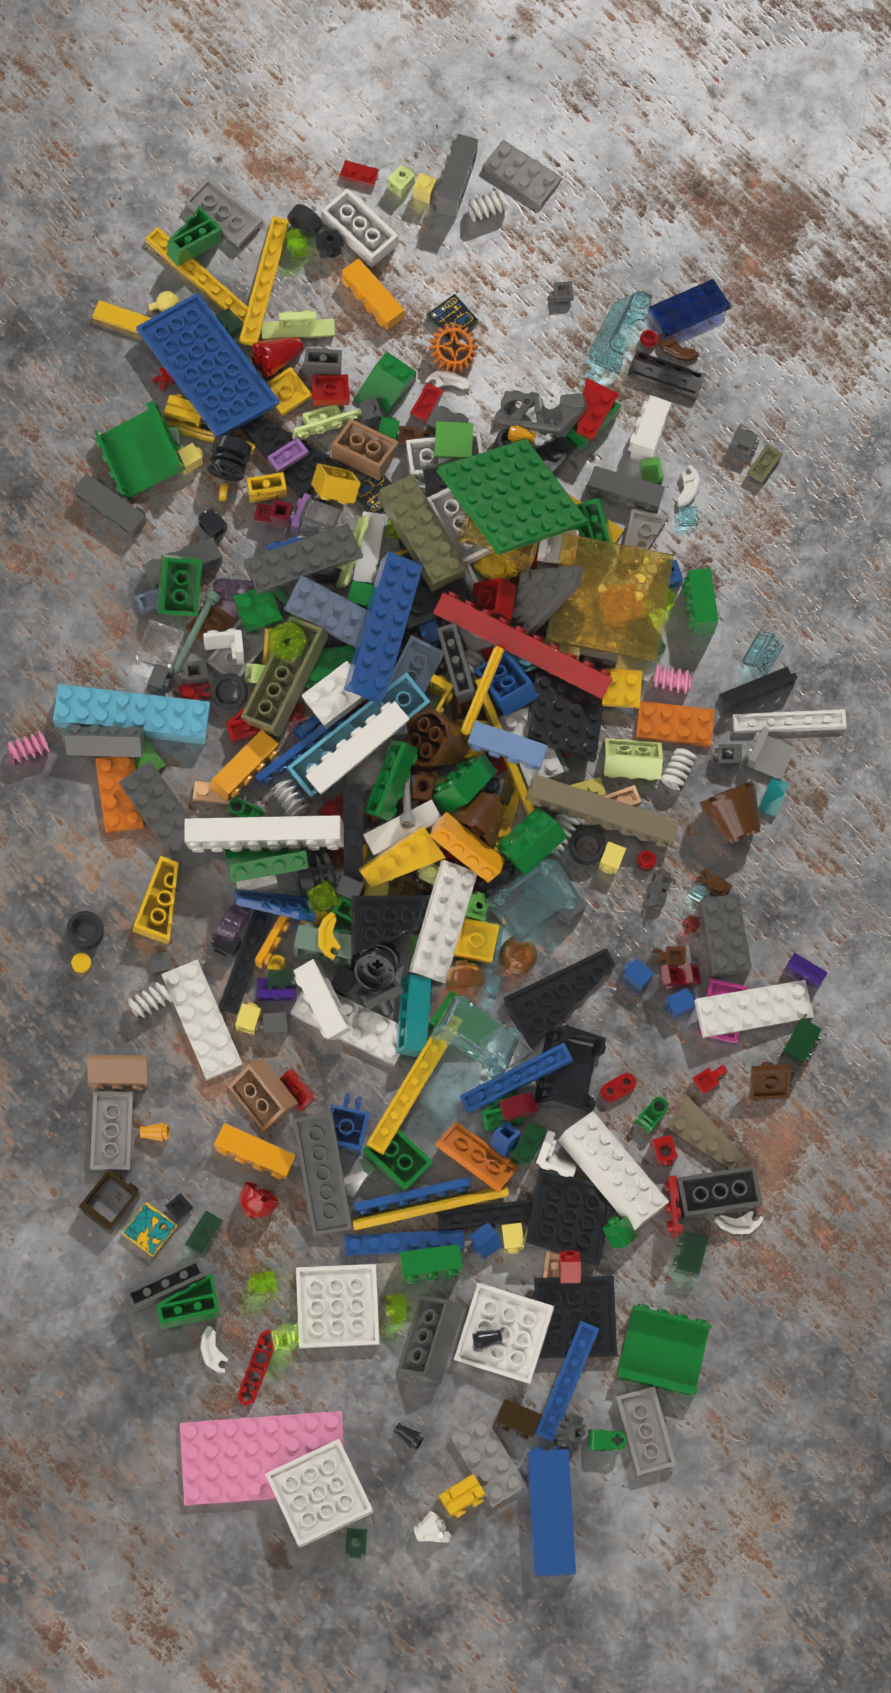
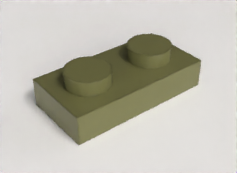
(764, 463)

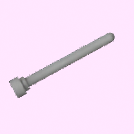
(407, 819)

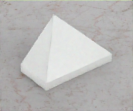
(357, 1176)

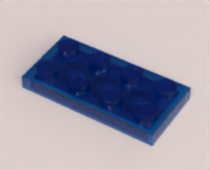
(689, 307)

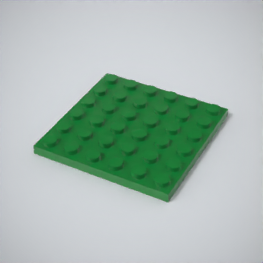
(512, 496)

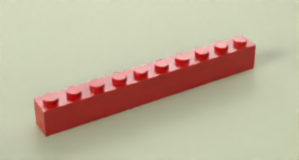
(523, 645)

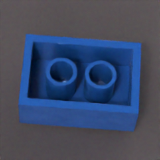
(510, 685)

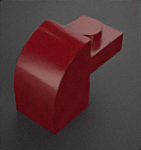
(276, 515)
(680, 976)
(518, 1107)

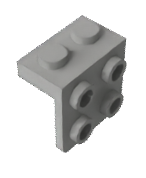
(769, 755)

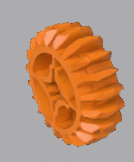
(461, 347)

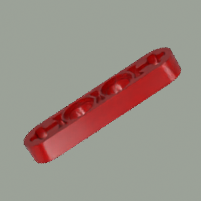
(256, 1367)

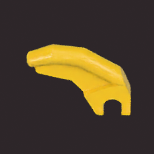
(326, 939)

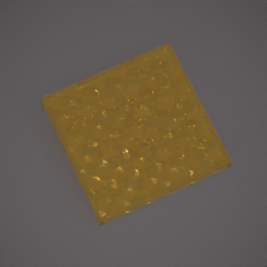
(618, 600)

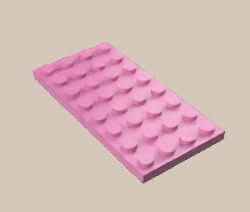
(231, 1456)

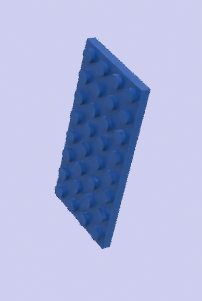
(207, 365)

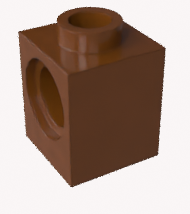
(426, 794)

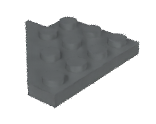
(542, 594)

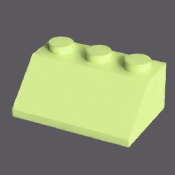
(632, 759)

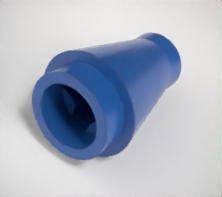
(306, 727)

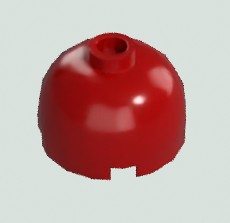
(257, 1201)

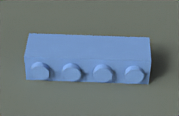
(507, 745)

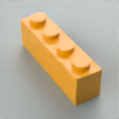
(372, 294)
(244, 766)
(467, 847)
(255, 1152)

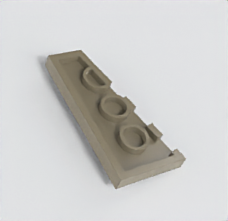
(702, 1134)

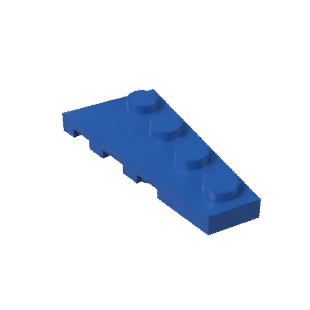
(275, 903)

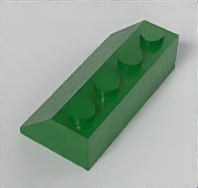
(390, 780)

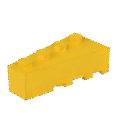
(404, 856)
(157, 907)

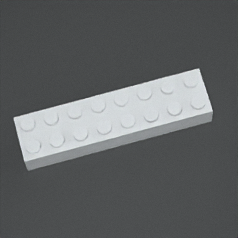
(264, 832)

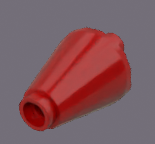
(275, 354)

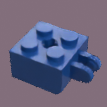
(356, 1120)

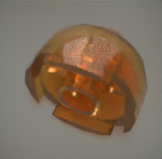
(518, 957)
(464, 975)

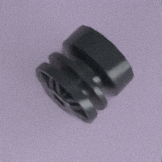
(229, 458)
(316, 874)
(377, 966)

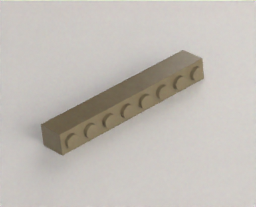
(602, 810)

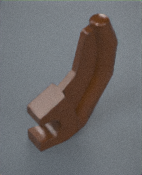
(675, 350)

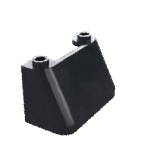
(570, 1085)

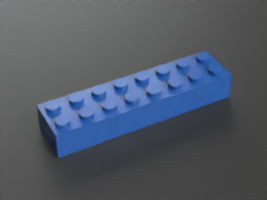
(383, 627)

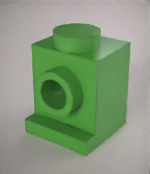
(472, 911)

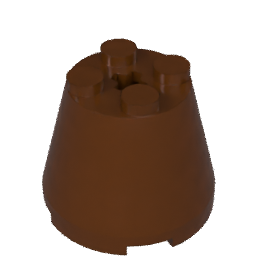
(436, 739)
(734, 812)
(482, 816)

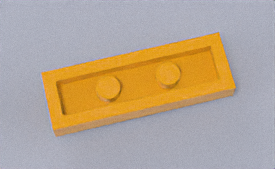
(273, 941)

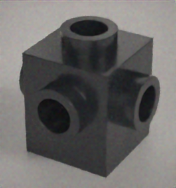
(329, 244)

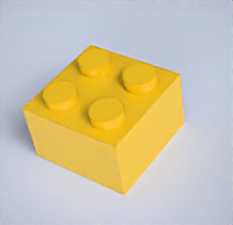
(335, 484)

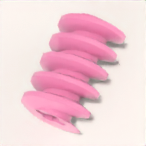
(672, 679)
(28, 747)

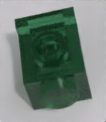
(230, 322)
(280, 979)
(356, 1534)

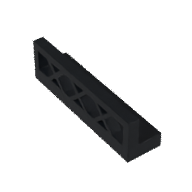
(666, 374)
(757, 689)

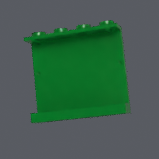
(140, 452)
(257, 864)
(663, 1350)

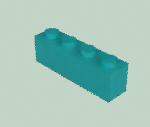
(414, 1015)

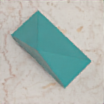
(773, 797)

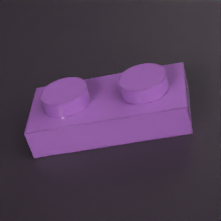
(287, 455)
(294, 522)

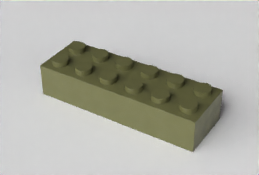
(422, 532)
(283, 683)

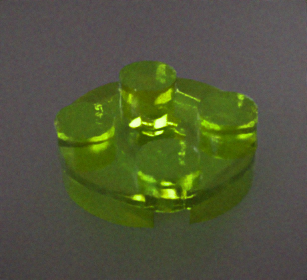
(279, 634)

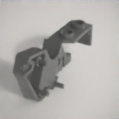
(552, 421)

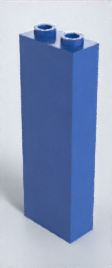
(551, 1512)

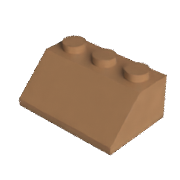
(364, 449)
(117, 1071)
(262, 1094)

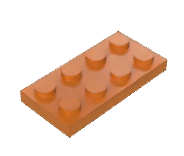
(675, 724)
(117, 808)
(477, 1156)

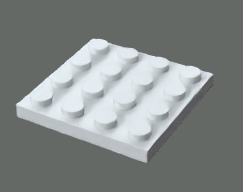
(337, 1306)
(522, 1327)
(319, 1493)

